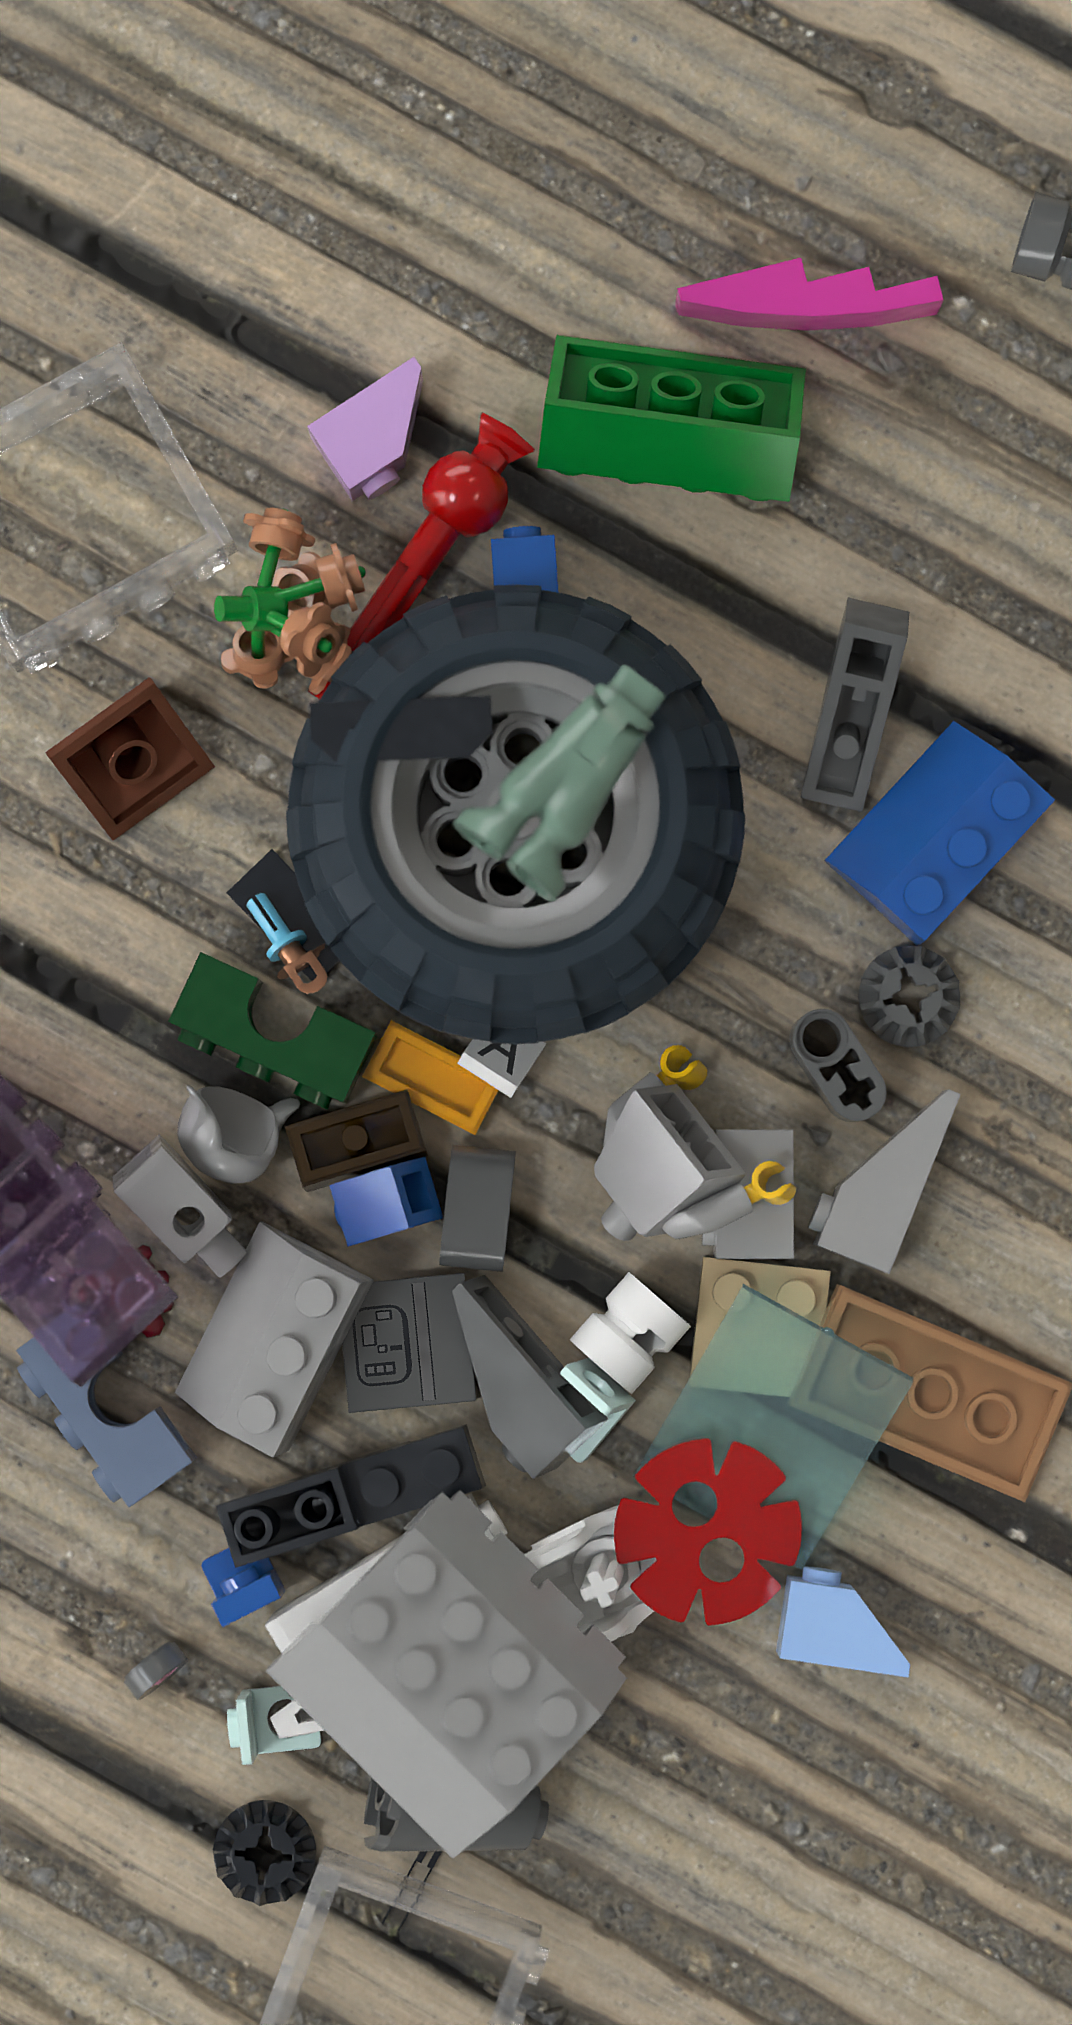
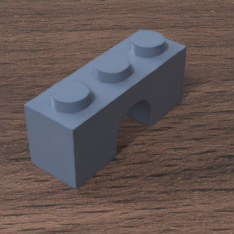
(129, 1456)

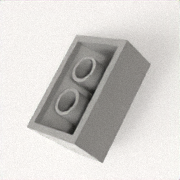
(272, 1340)

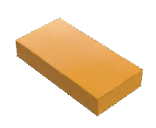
(431, 1076)

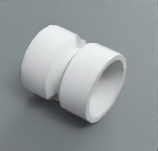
(630, 1333)

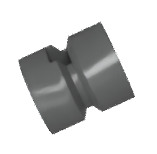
(1043, 240)

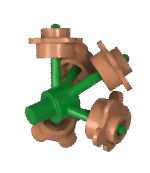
(301, 592)

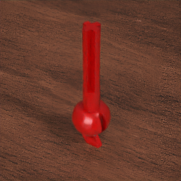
(462, 498)

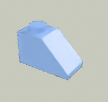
(833, 1626)

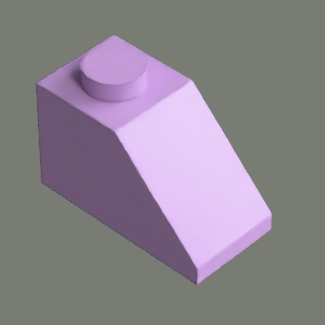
(371, 432)

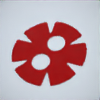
(654, 1532)

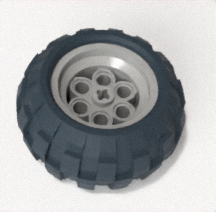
(428, 924)

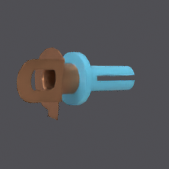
(288, 947)

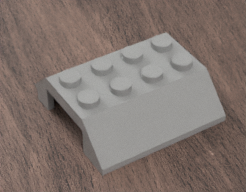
(452, 1673)

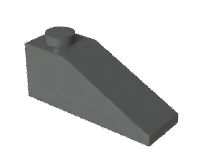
(855, 704)
(521, 1383)

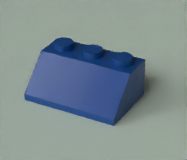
(939, 831)

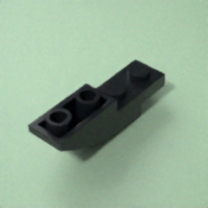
(349, 1495)

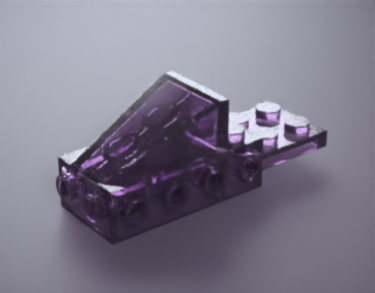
(62, 1255)

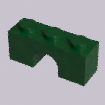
(218, 1011)

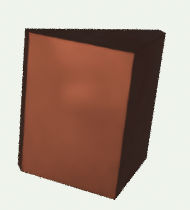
(130, 759)

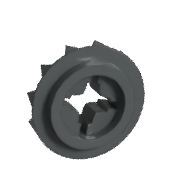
(895, 1022)

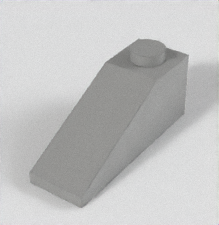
(878, 1198)

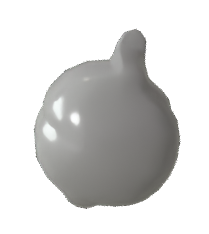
(231, 1132)

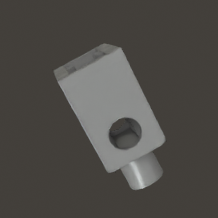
(162, 1183)

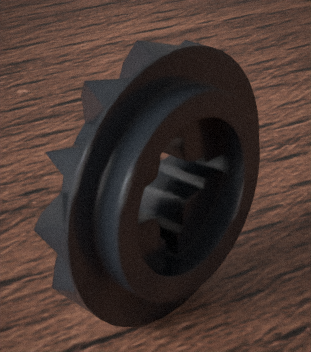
(287, 1833)

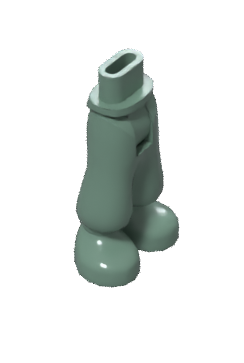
(565, 782)

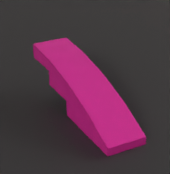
(783, 299)

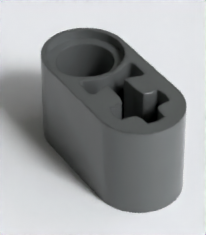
(834, 1086)
(477, 1208)

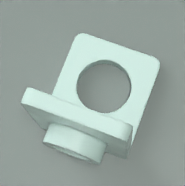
(603, 1394)
(250, 1727)

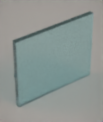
(790, 1395)

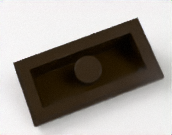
(356, 1140)

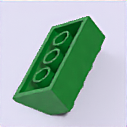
(672, 418)

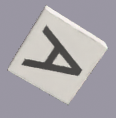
(500, 1064)

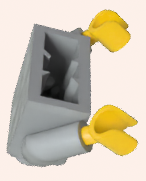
(669, 1164)

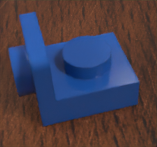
(240, 1588)

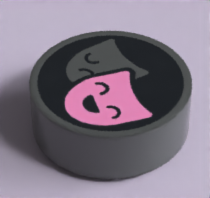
(155, 1670)

